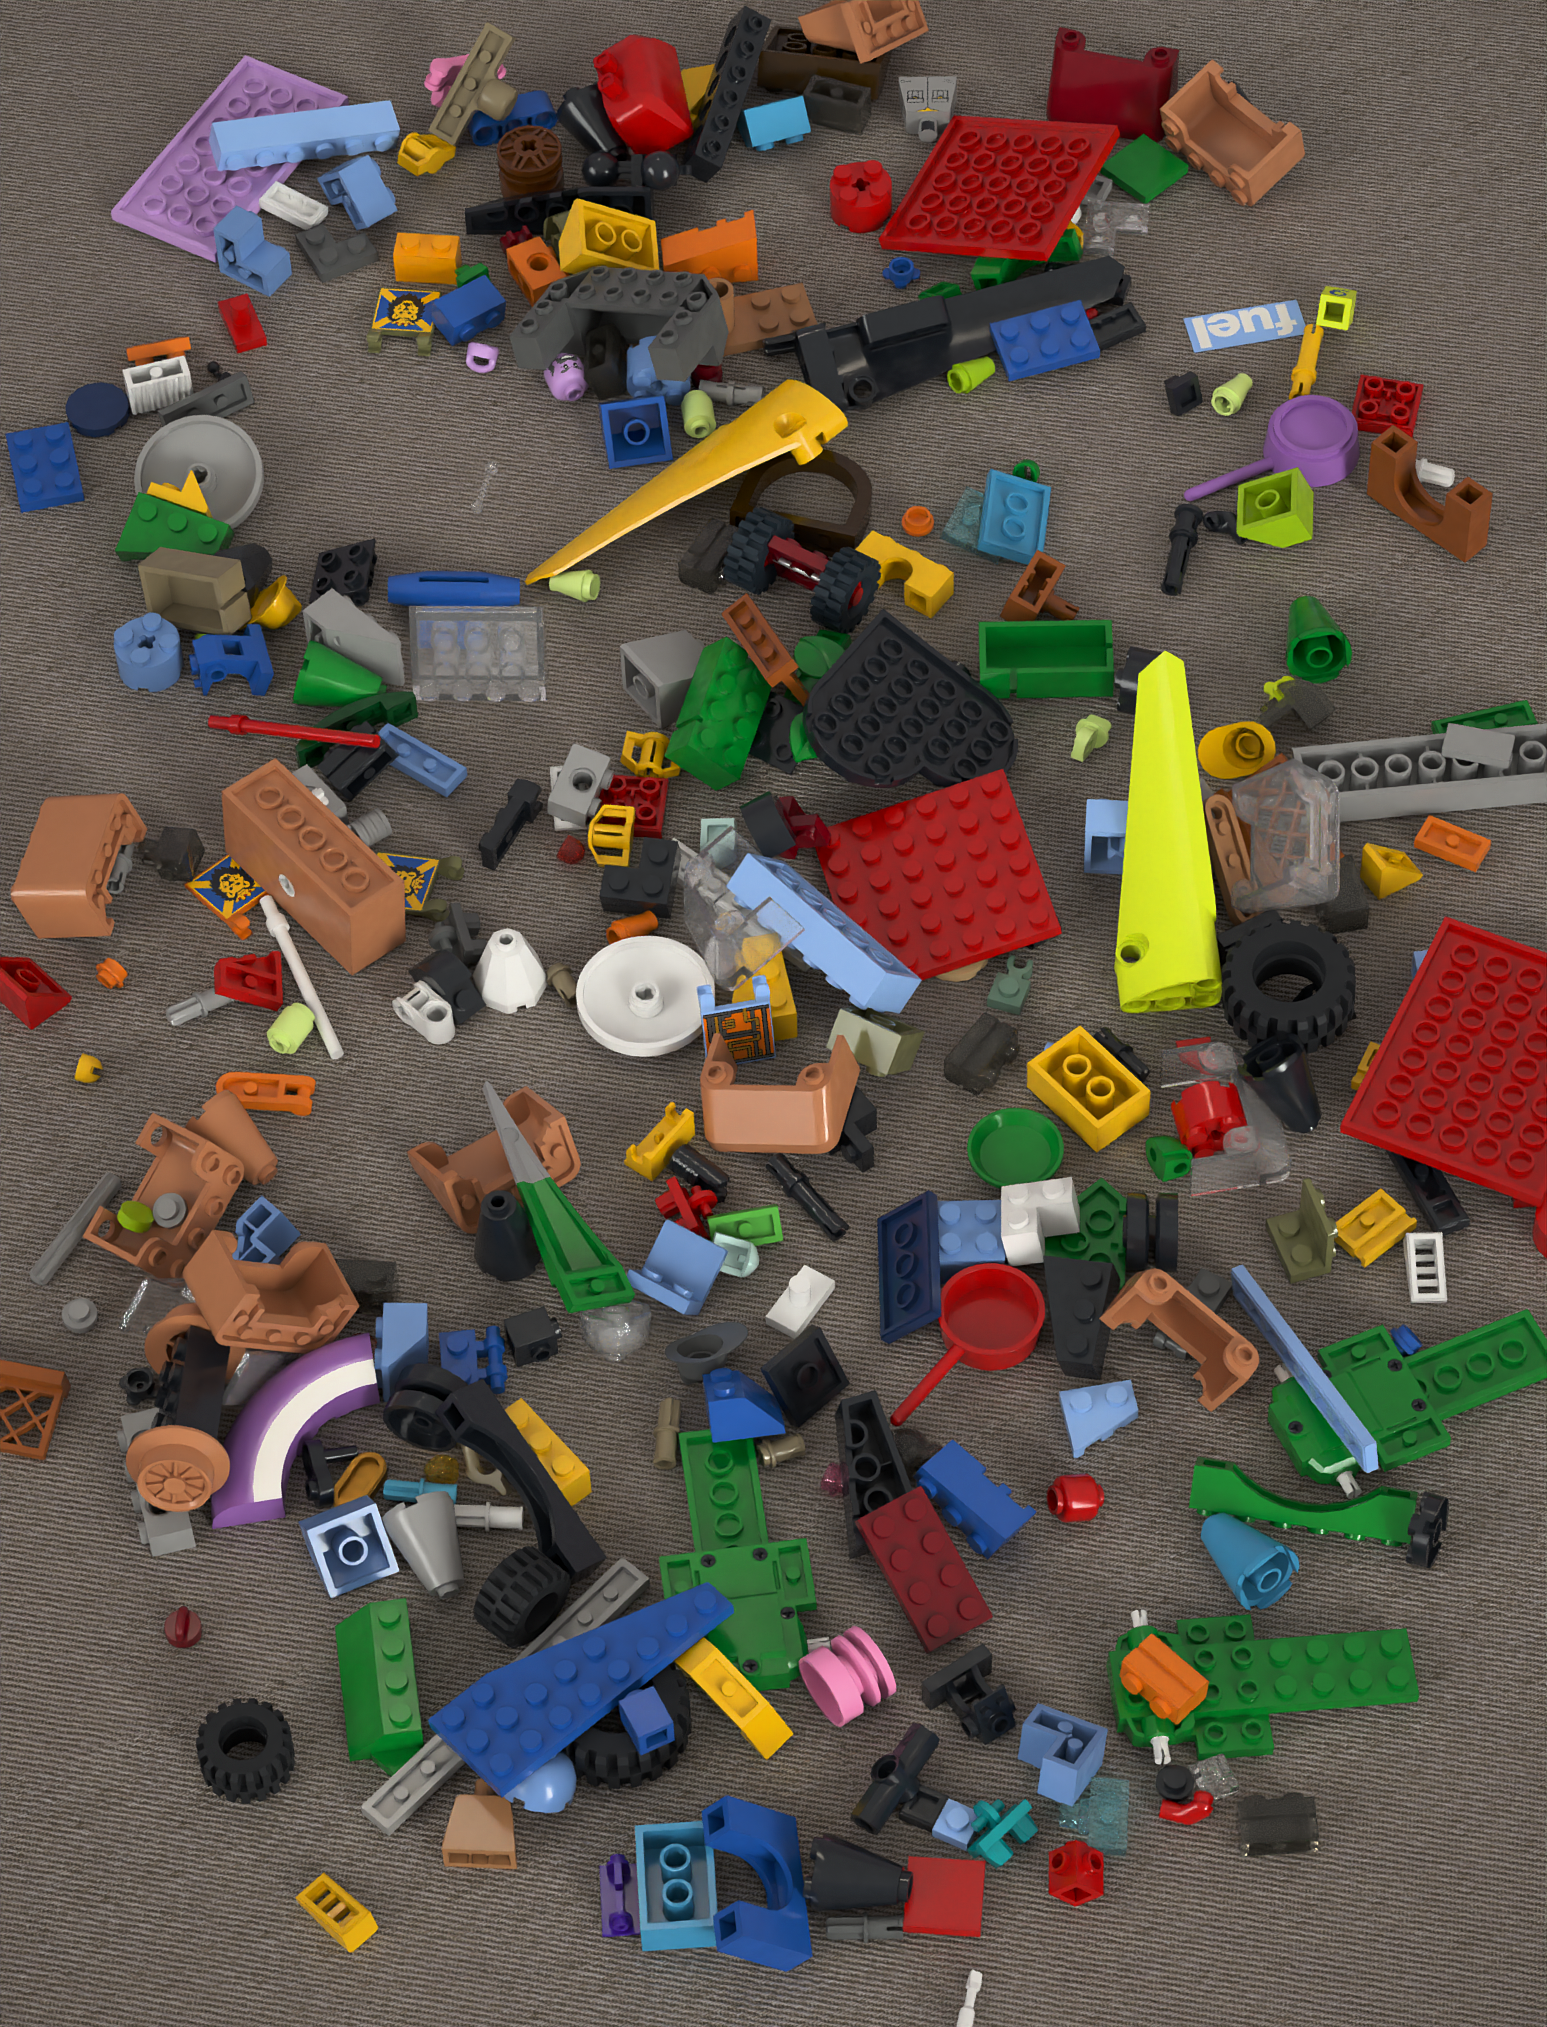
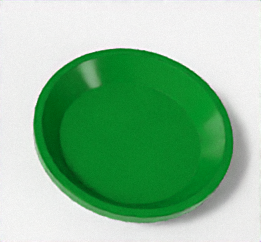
(1015, 1147)

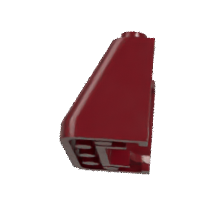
(1110, 88)

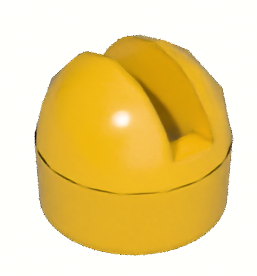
(85, 1069)

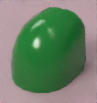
(1168, 1157)

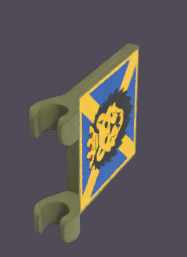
(403, 314)
(419, 880)

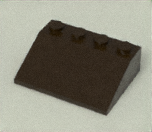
(791, 60)

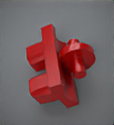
(679, 1200)

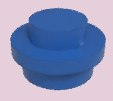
(1405, 1340)

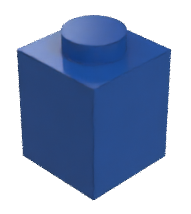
(646, 1720)

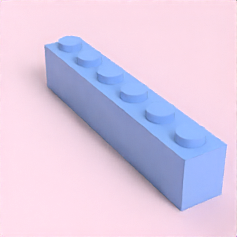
(304, 135)

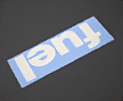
(1245, 326)

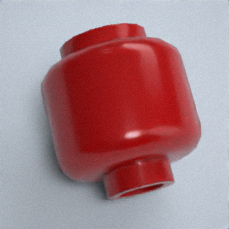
(1075, 1497)

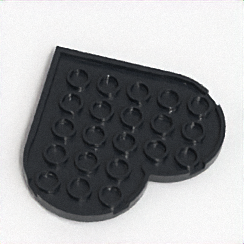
(903, 712)

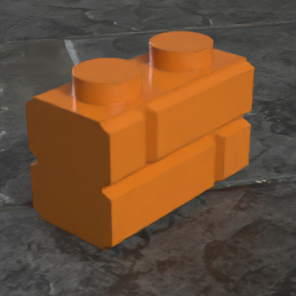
(1163, 1679)

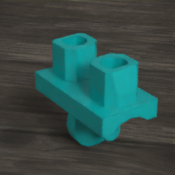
(1014, 1820)

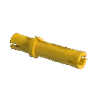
(1304, 372)

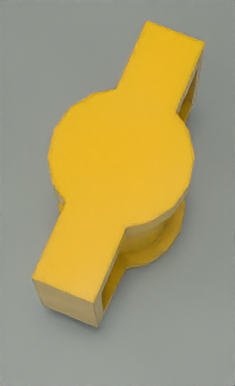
(424, 153)
(651, 744)
(612, 835)

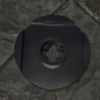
(1427, 1530)

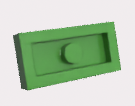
(756, 1224)

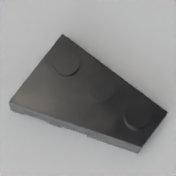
(1077, 1299)

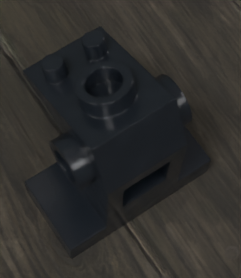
(963, 1683)

